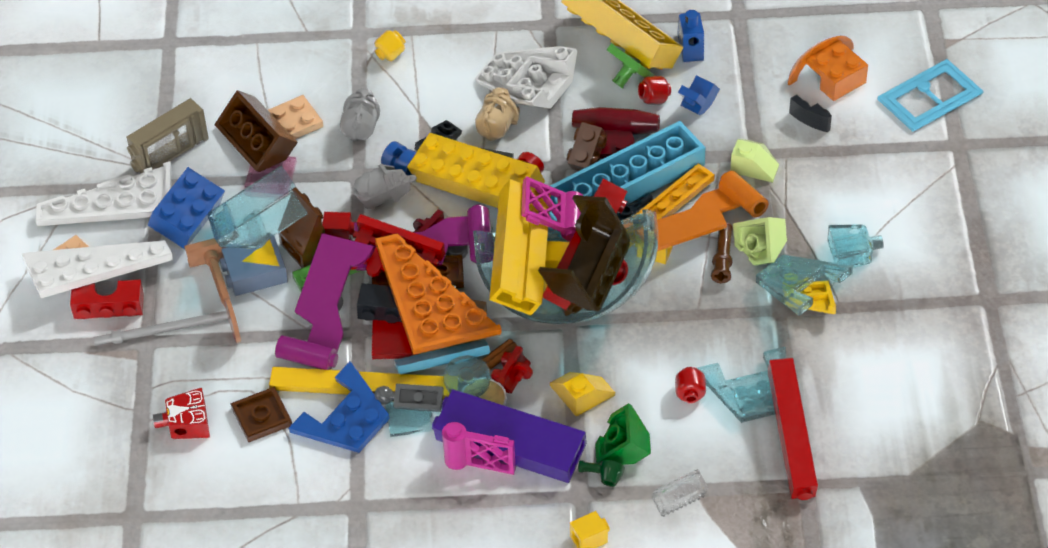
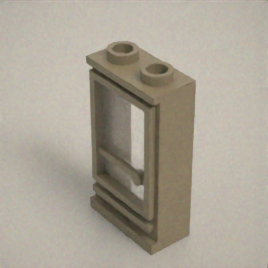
(167, 136)

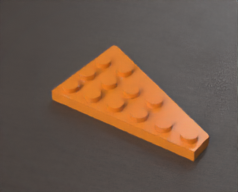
(428, 303)

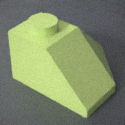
(753, 160)
(760, 239)

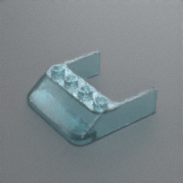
(243, 221)

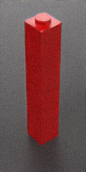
(792, 429)

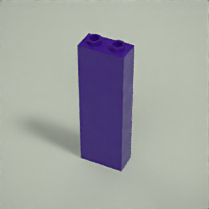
(538, 442)

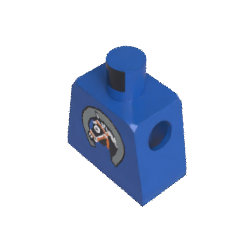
(691, 26)

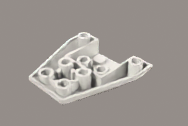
(531, 75)

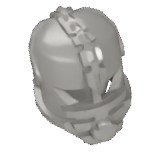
(359, 115)
(382, 185)

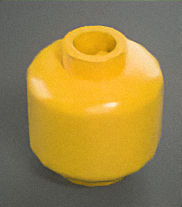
(389, 45)

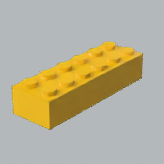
(628, 31)
(467, 169)

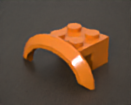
(836, 64)

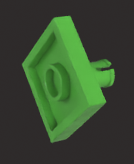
(629, 67)

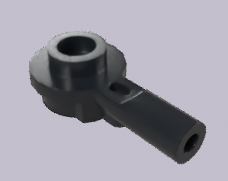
(630, 210)

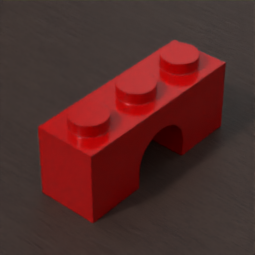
(125, 301)

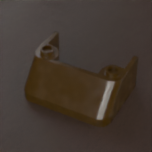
(596, 259)

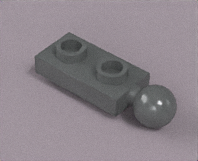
(412, 397)

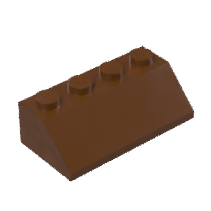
(255, 132)

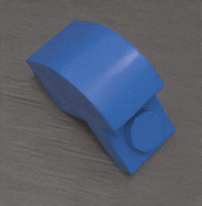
(699, 95)

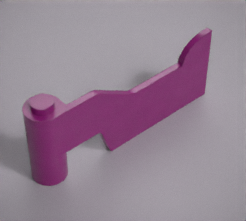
(455, 231)
(320, 303)

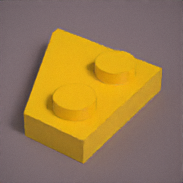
(822, 297)

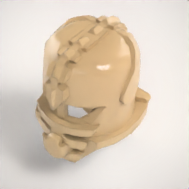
(495, 122)

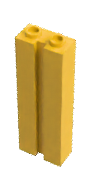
(518, 253)

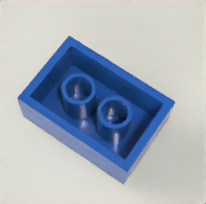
(186, 207)

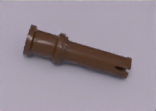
(722, 260)

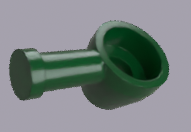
(609, 471)

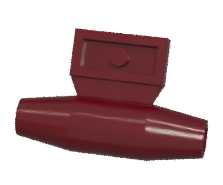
(618, 124)

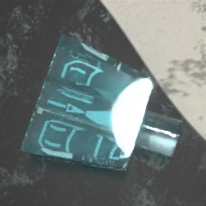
(852, 244)

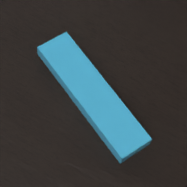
(441, 356)

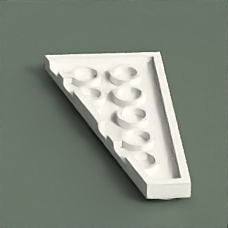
(112, 200)
(76, 267)

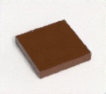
(261, 414)

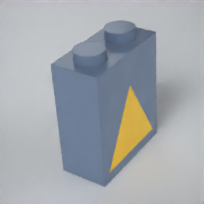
(253, 268)

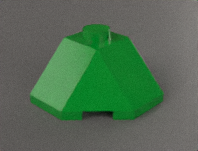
(625, 438)

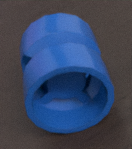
(397, 156)

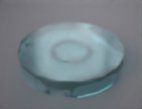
(467, 375)

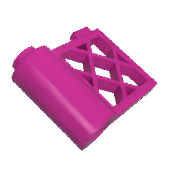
(564, 210)
(461, 449)

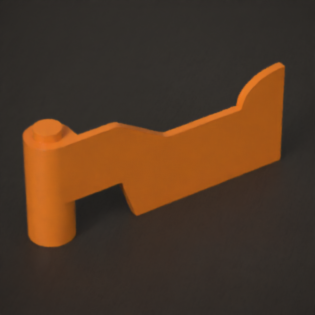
(707, 212)

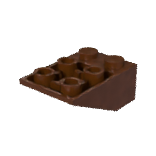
(304, 235)

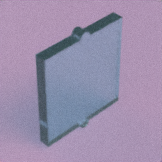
(407, 421)

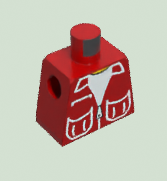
(185, 416)

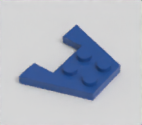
(352, 421)

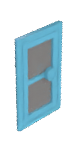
(930, 95)

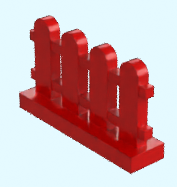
(372, 228)

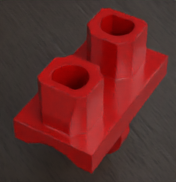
(514, 369)

